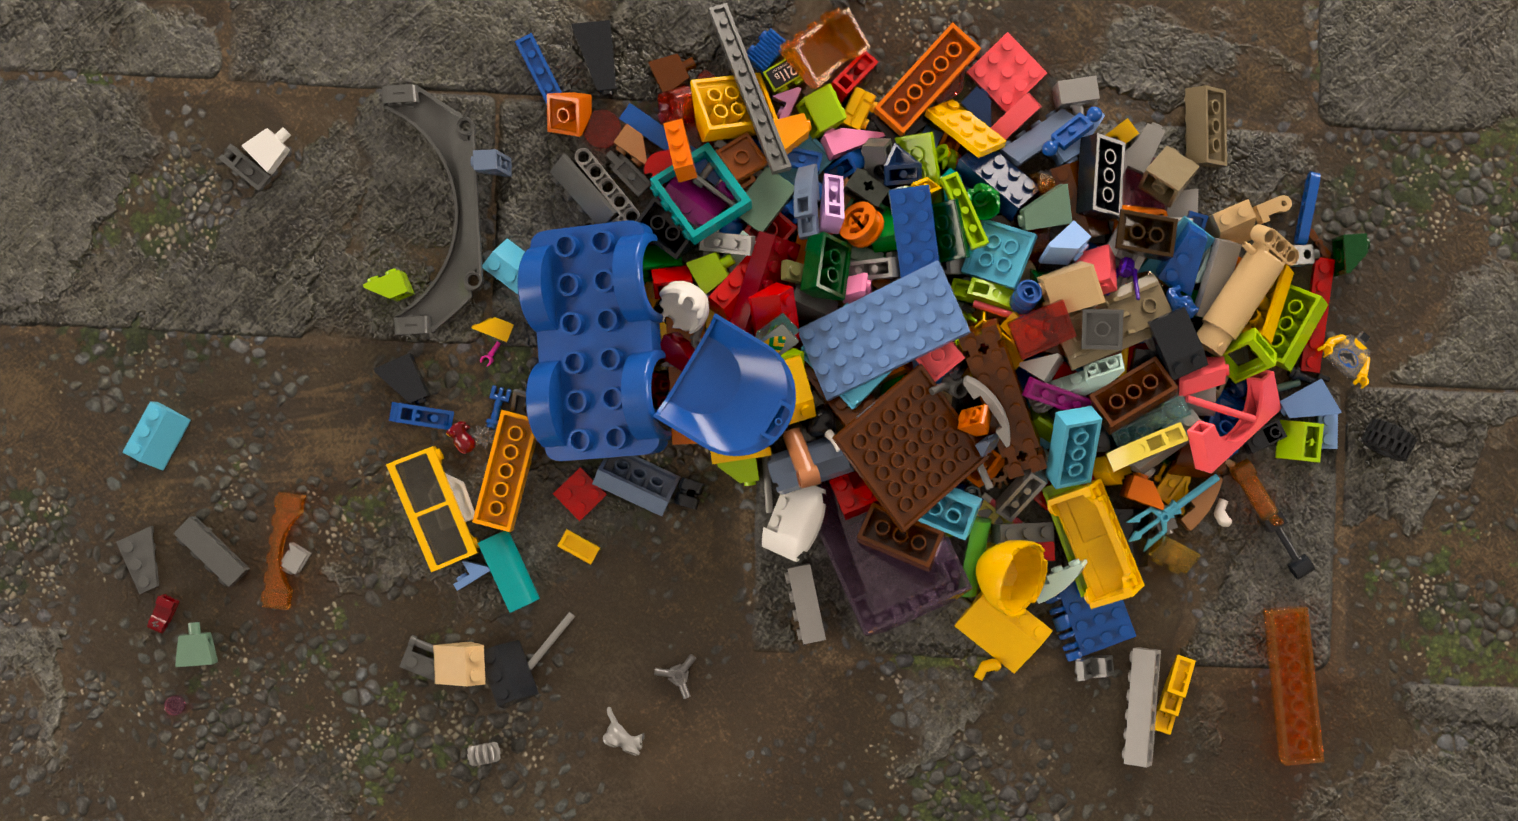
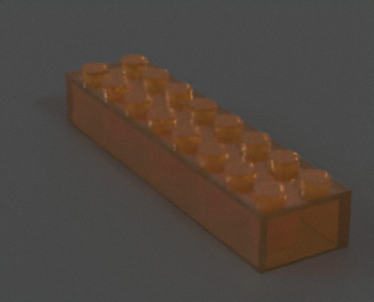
(1293, 685)

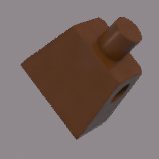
(671, 71)

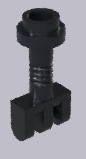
(1296, 374)

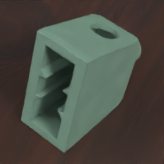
(195, 648)

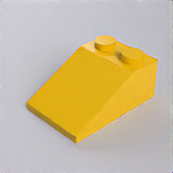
(804, 403)

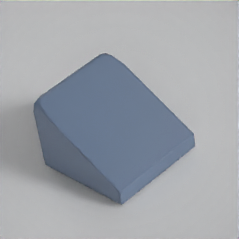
(987, 444)

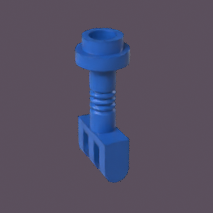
(499, 399)

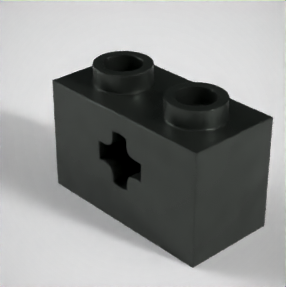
(856, 188)

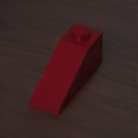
(677, 349)

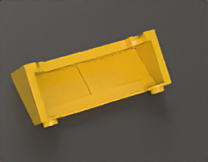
(1099, 539)

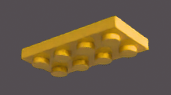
(965, 128)

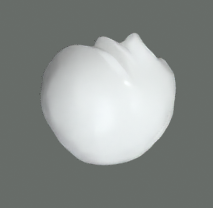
(684, 305)

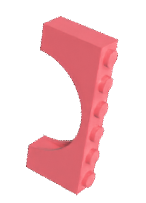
(1210, 449)

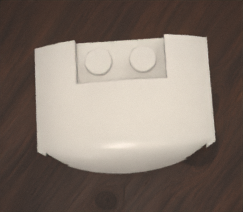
(795, 522)

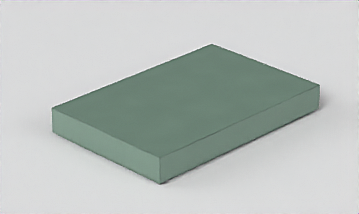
(768, 197)

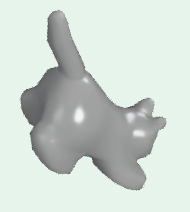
(617, 736)

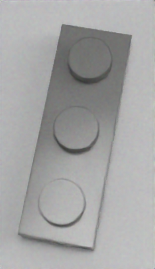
(728, 243)

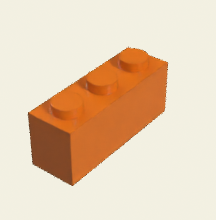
(680, 150)

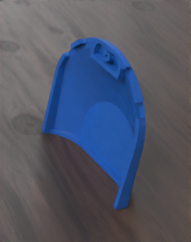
(731, 393)

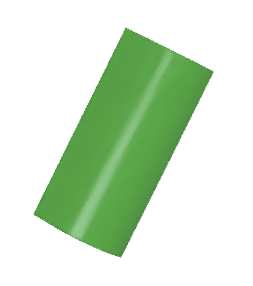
(974, 549)

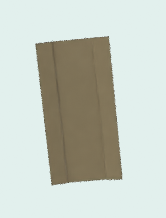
(1135, 319)

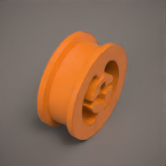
(869, 217)

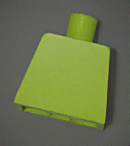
(710, 270)

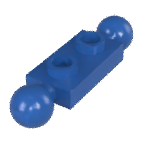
(1072, 131)

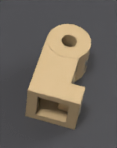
(1277, 205)

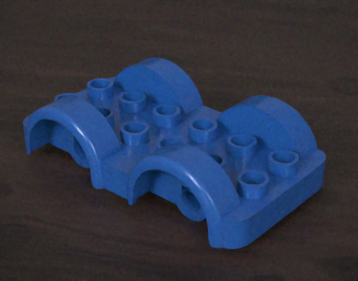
(593, 341)

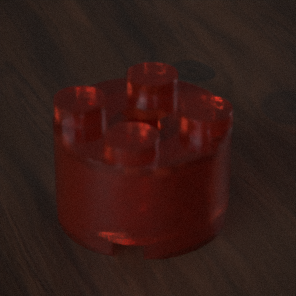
(676, 105)

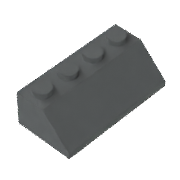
(582, 191)

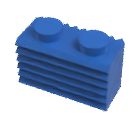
(766, 51)

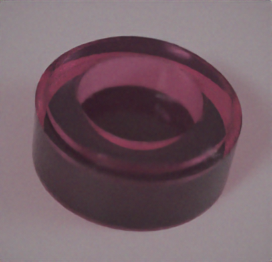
(174, 705)

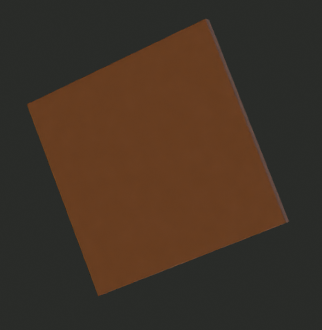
(909, 448)

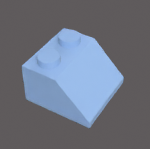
(1066, 246)

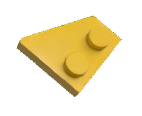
(1173, 488)

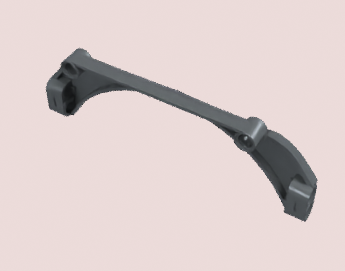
(452, 285)

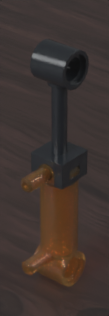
(1271, 518)

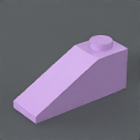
(832, 204)

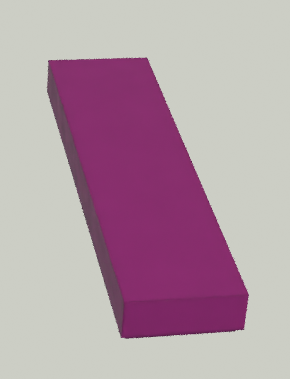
(1054, 395)

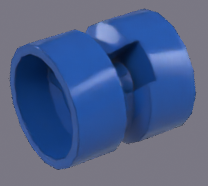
(1025, 297)

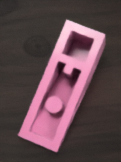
(843, 140)

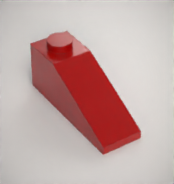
(853, 75)

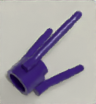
(1125, 270)

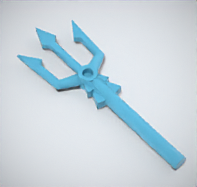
(1169, 511)

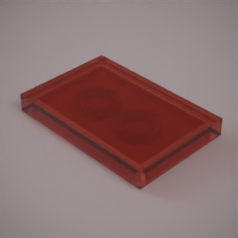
(1041, 329)

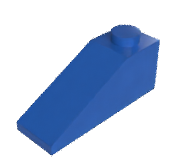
(421, 416)

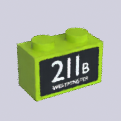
(781, 77)

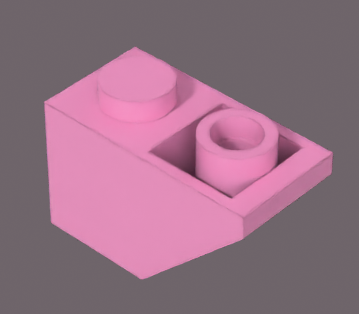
(857, 287)

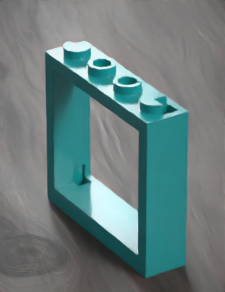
(744, 202)

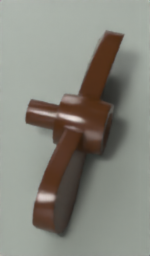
(1318, 243)

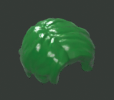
(985, 201)

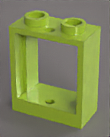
(1265, 360)

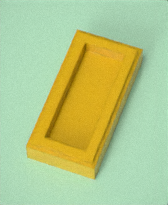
(578, 546)

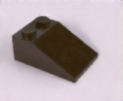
(1146, 235)

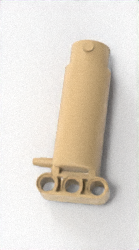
(1245, 288)

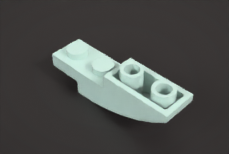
(1093, 376)
(1060, 579)

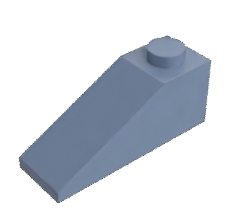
(491, 162)

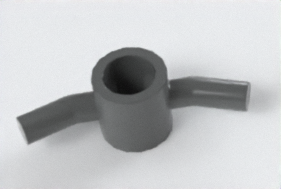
(952, 387)

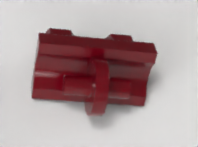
(659, 386)

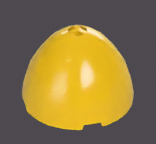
(1012, 575)

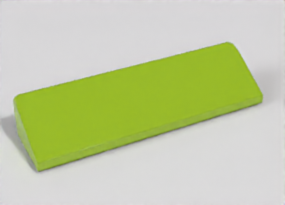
(973, 229)

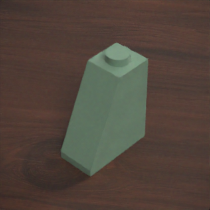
(1047, 210)

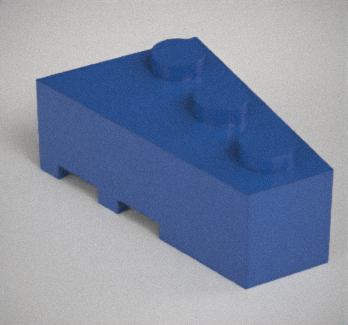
(1186, 260)

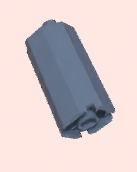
(824, 456)

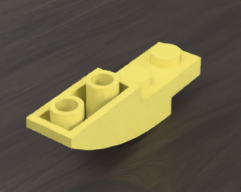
(1147, 446)

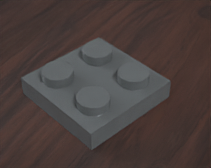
(1102, 329)

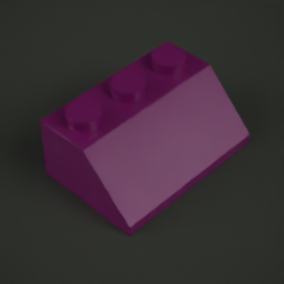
(695, 203)

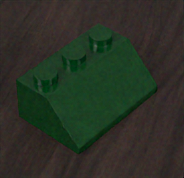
(826, 267)

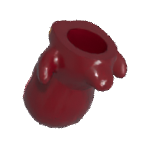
(462, 440)

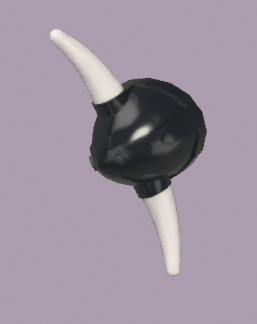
(822, 424)

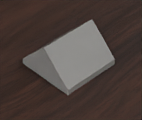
(1044, 367)

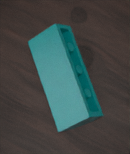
(508, 571)

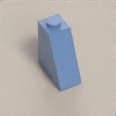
(1310, 401)

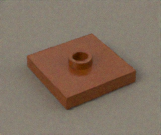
(742, 157)

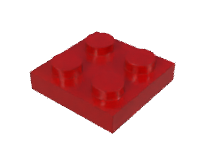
(579, 494)

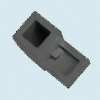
(1094, 666)

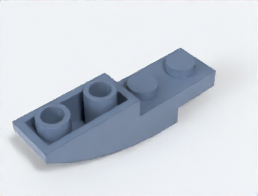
(805, 201)

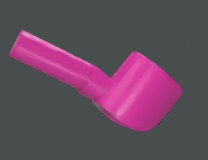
(490, 355)

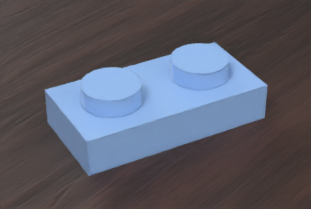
(1330, 431)

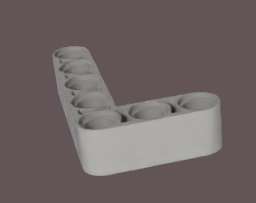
(603, 179)

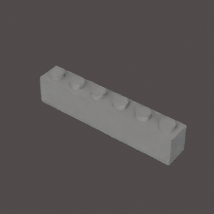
(1141, 706)

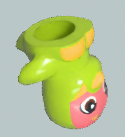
(947, 156)

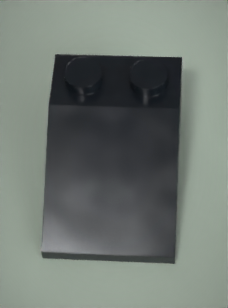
(1177, 343)

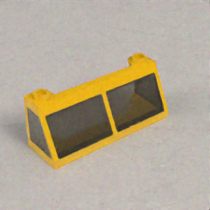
(432, 508)

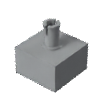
(1076, 94)

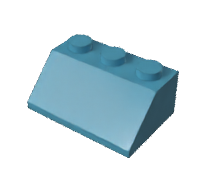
(504, 264)
(156, 435)

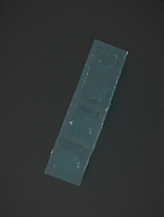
(1152, 420)

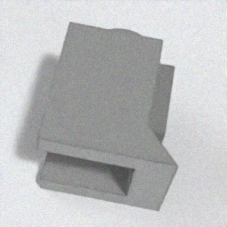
(295, 559)

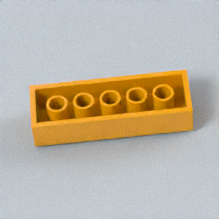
(506, 472)

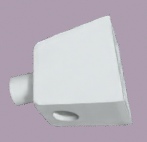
(268, 148)

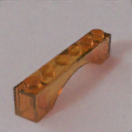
(277, 589)

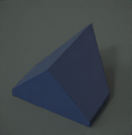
(901, 167)

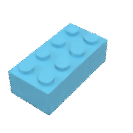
(1073, 447)
(954, 513)

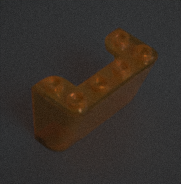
(824, 46)

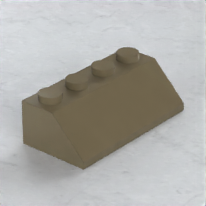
(1206, 126)

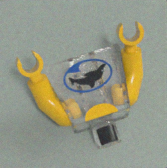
(1349, 356)

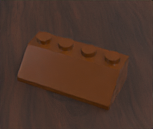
(1069, 175)
(1133, 395)

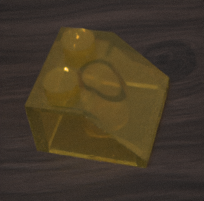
(1173, 554)

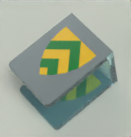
(779, 334)

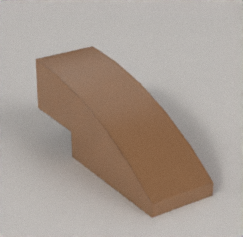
(1200, 506)

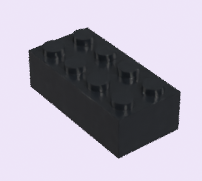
(1100, 177)

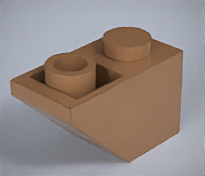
(631, 143)

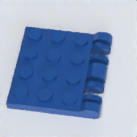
(1093, 627)

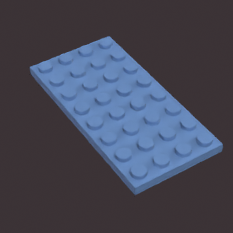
(883, 330)

